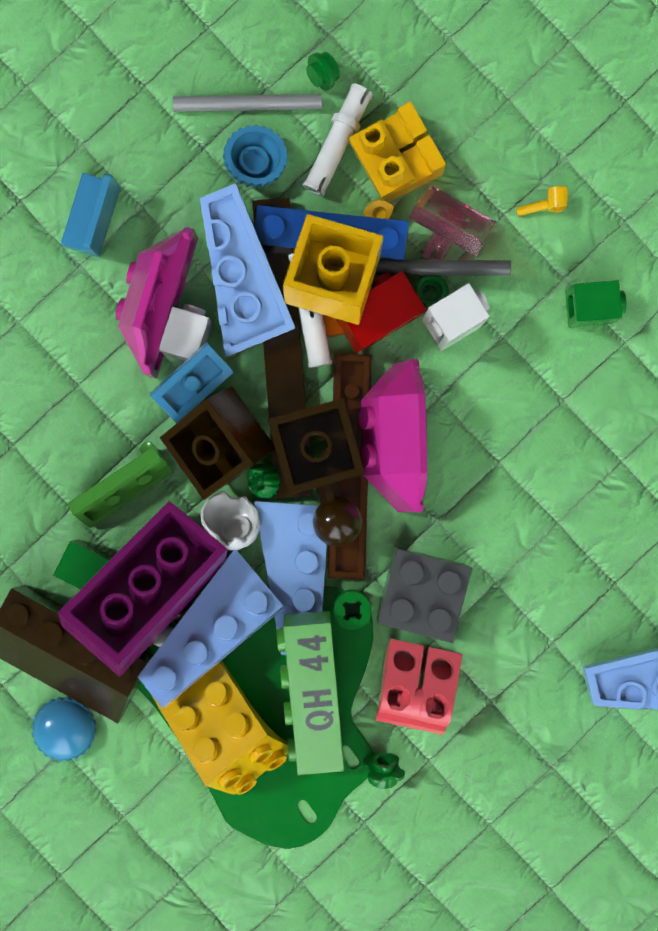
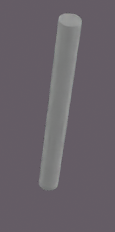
(247, 102)

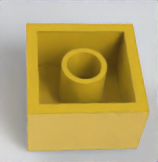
(332, 269)

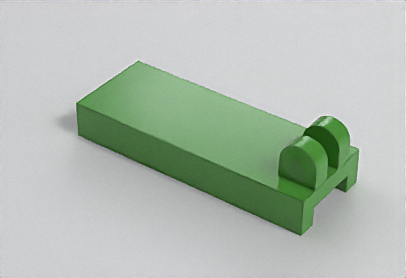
(121, 486)

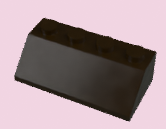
(43, 649)

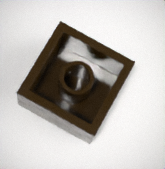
(217, 442)

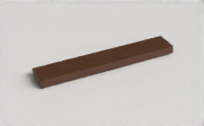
(352, 383)

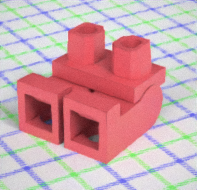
(415, 706)

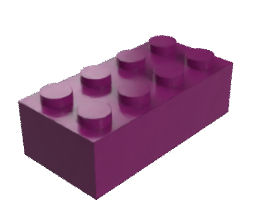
(143, 588)

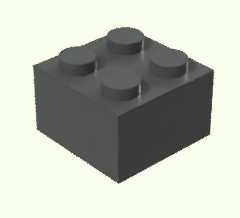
(423, 594)

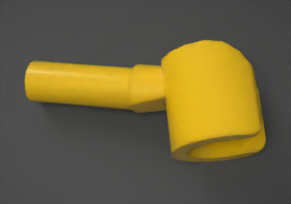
(556, 202)

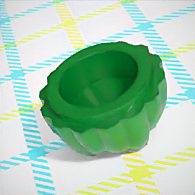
(263, 480)

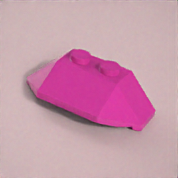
(154, 288)
(396, 437)

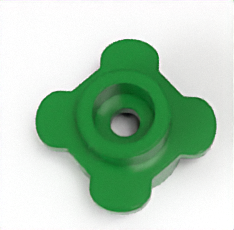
(383, 770)

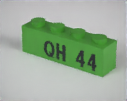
(313, 692)

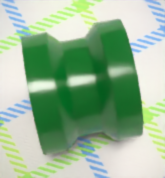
(351, 599)

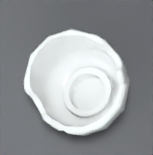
(230, 520)

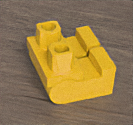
(398, 154)

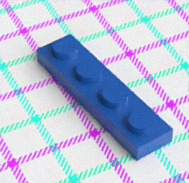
(283, 227)

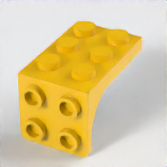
(223, 733)

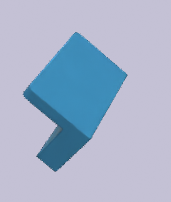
(91, 214)
(191, 382)

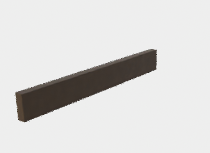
(283, 352)

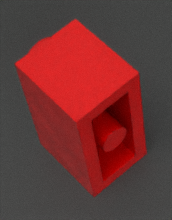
(388, 308)

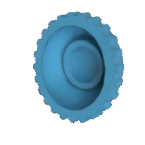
(255, 156)
(63, 729)

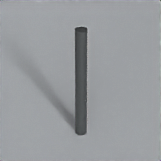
(445, 267)

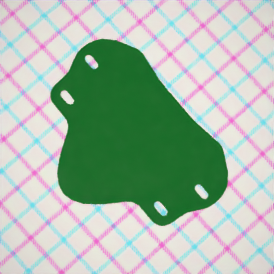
(270, 807)

